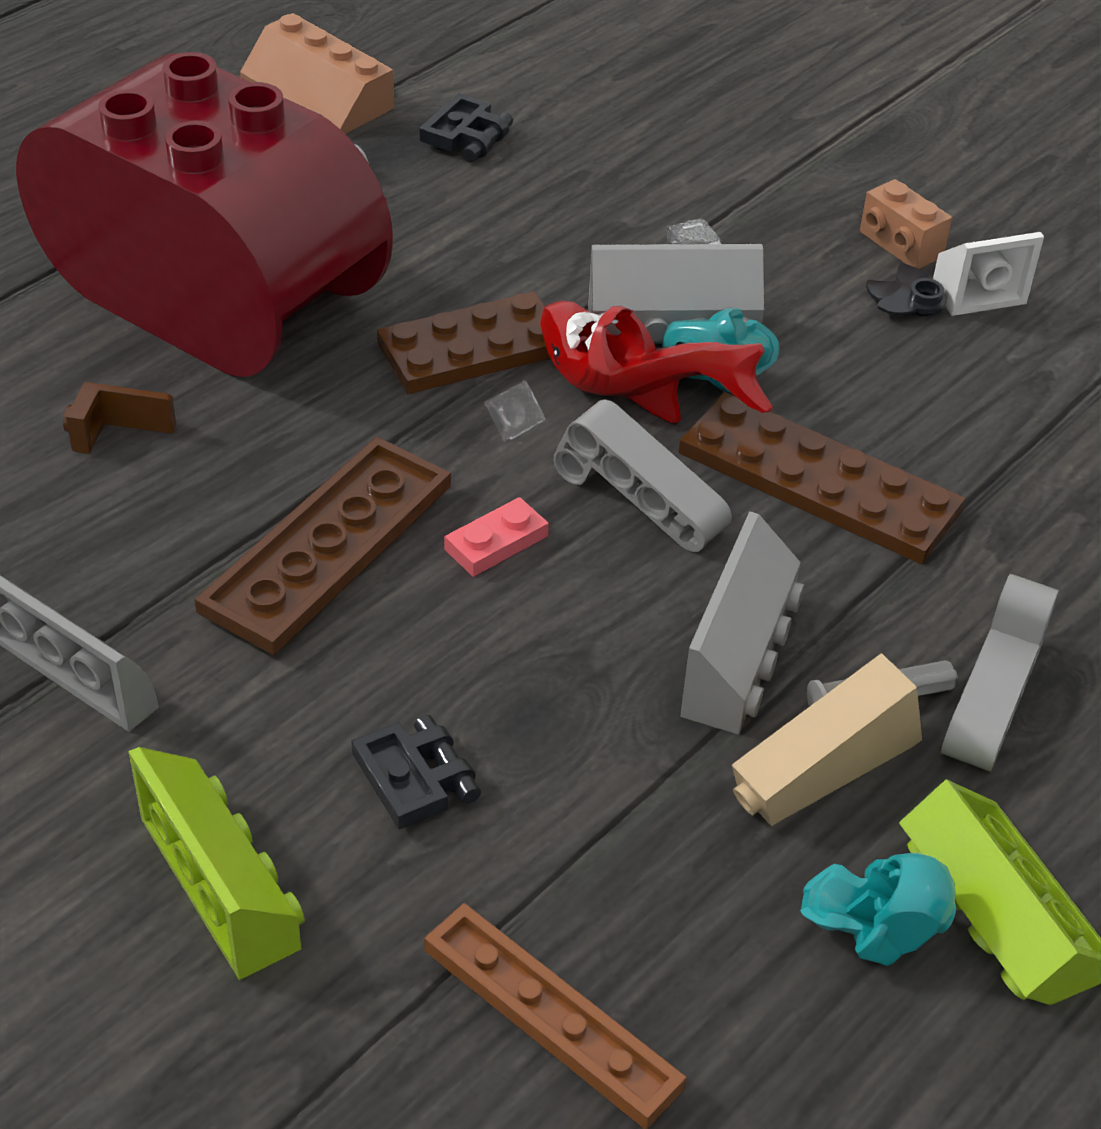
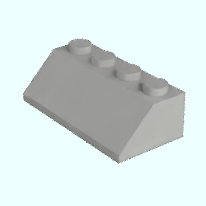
(676, 282)
(741, 629)

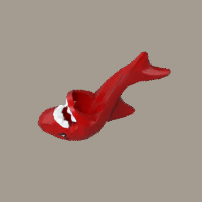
(634, 367)

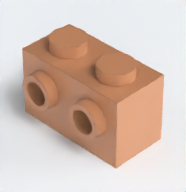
(905, 223)

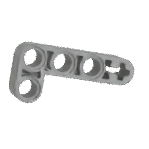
(644, 472)
(1000, 673)

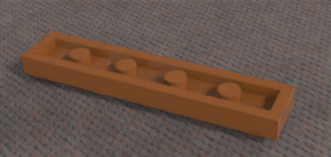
(556, 1015)

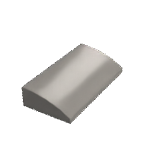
(74, 658)

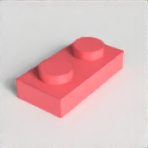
(496, 536)

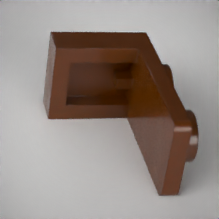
(115, 406)

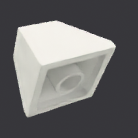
(988, 273)

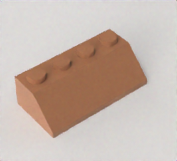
(321, 72)

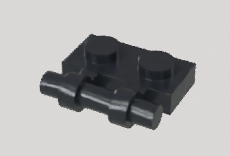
(458, 125)
(402, 777)

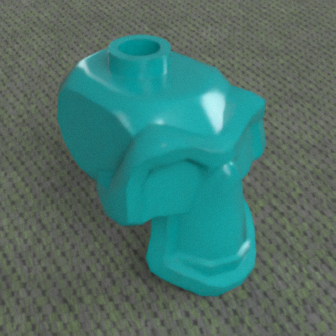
(725, 328)
(889, 910)

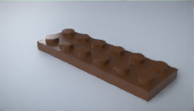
(823, 477)
(322, 545)

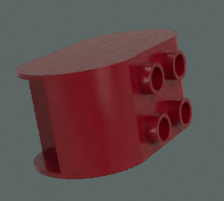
(203, 208)

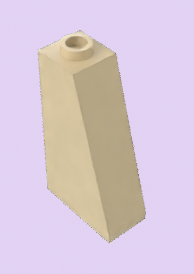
(831, 742)

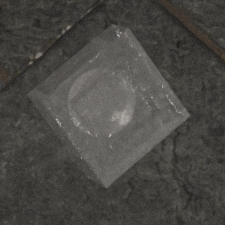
(692, 232)
(515, 411)

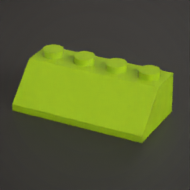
(215, 861)
(1007, 895)

